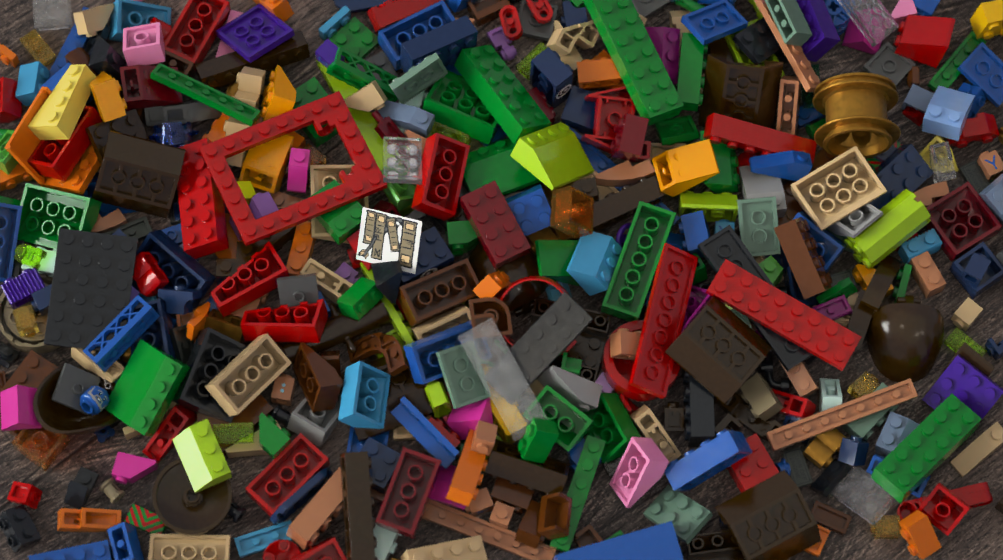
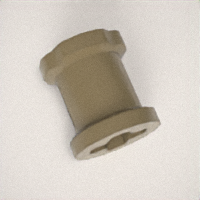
(112, 490)

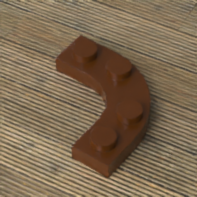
(381, 344)

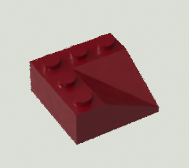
(962, 221)

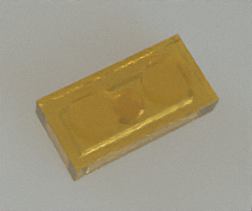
(38, 48)

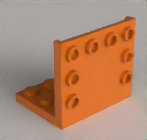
(24, 142)

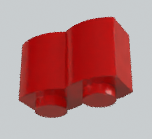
(148, 274)

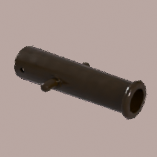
(341, 330)

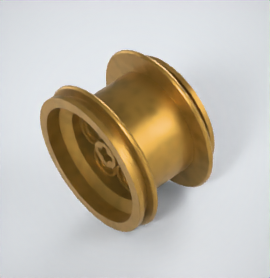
(856, 113)

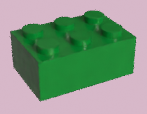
(308, 93)

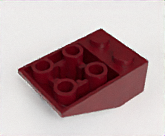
(144, 92)

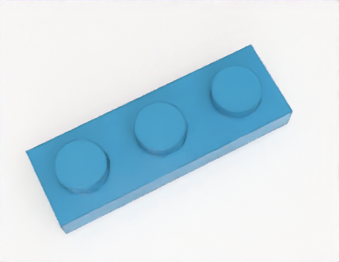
(260, 539)

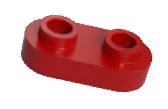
(541, 7)
(511, 24)

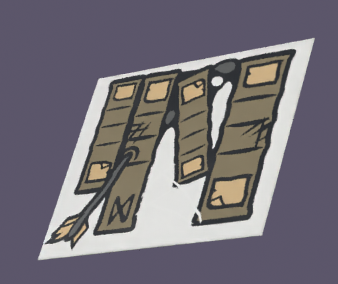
(389, 238)

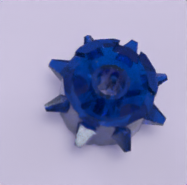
(174, 134)

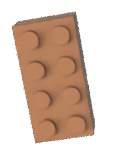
(318, 513)

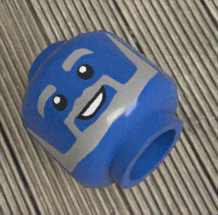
(94, 400)

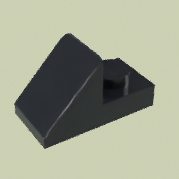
(81, 488)

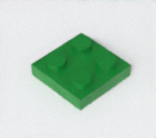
(355, 38)
(676, 130)

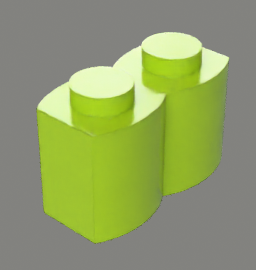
(438, 399)

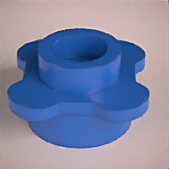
(783, 466)

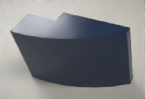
(578, 112)

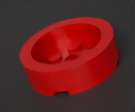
(619, 370)

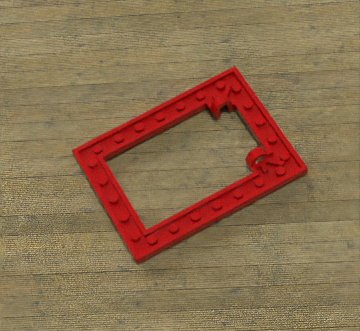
(330, 110)

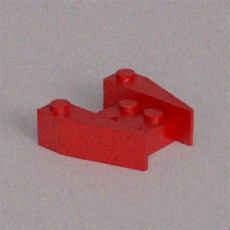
(609, 108)

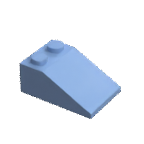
(947, 113)

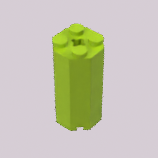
(899, 222)

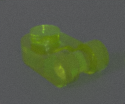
(24, 254)

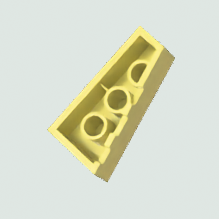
(64, 105)

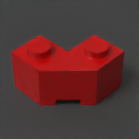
(981, 128)

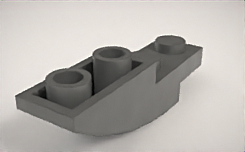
(183, 112)

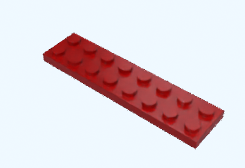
(783, 314)
(663, 320)

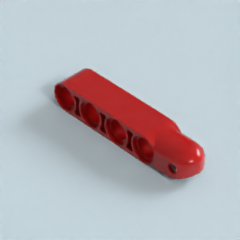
(973, 495)

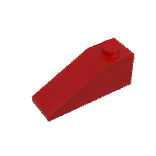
(795, 405)
(173, 425)

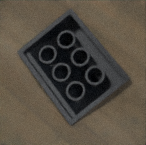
(207, 359)

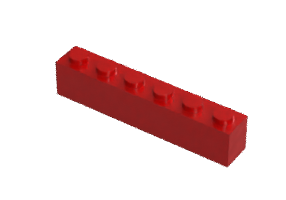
(754, 137)

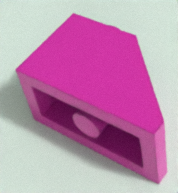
(298, 170)
(132, 468)

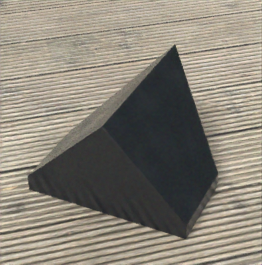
(388, 278)

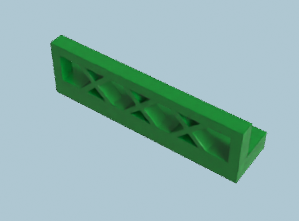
(353, 76)

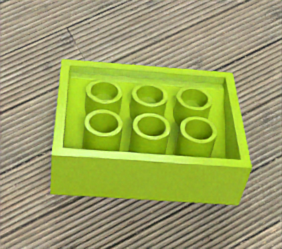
(553, 156)

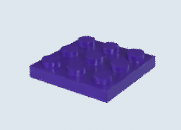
(255, 33)
(967, 385)

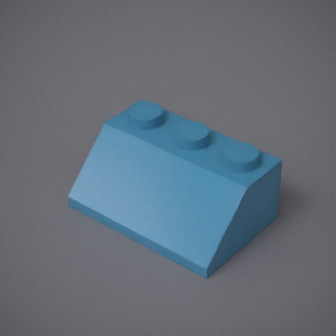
(594, 262)
(364, 396)

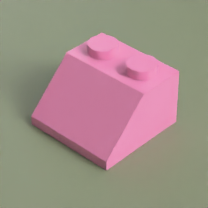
(143, 44)

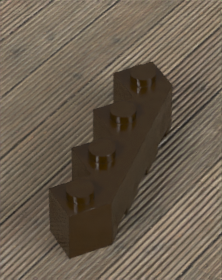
(228, 267)

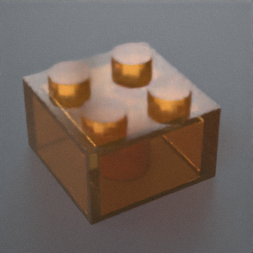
(572, 212)
(40, 445)

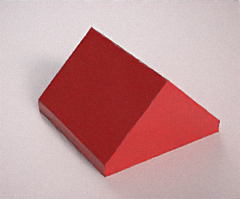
(944, 509)

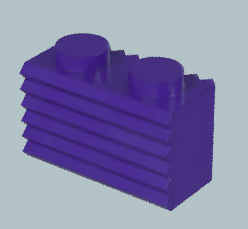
(19, 289)

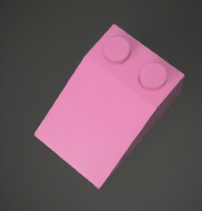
(638, 470)

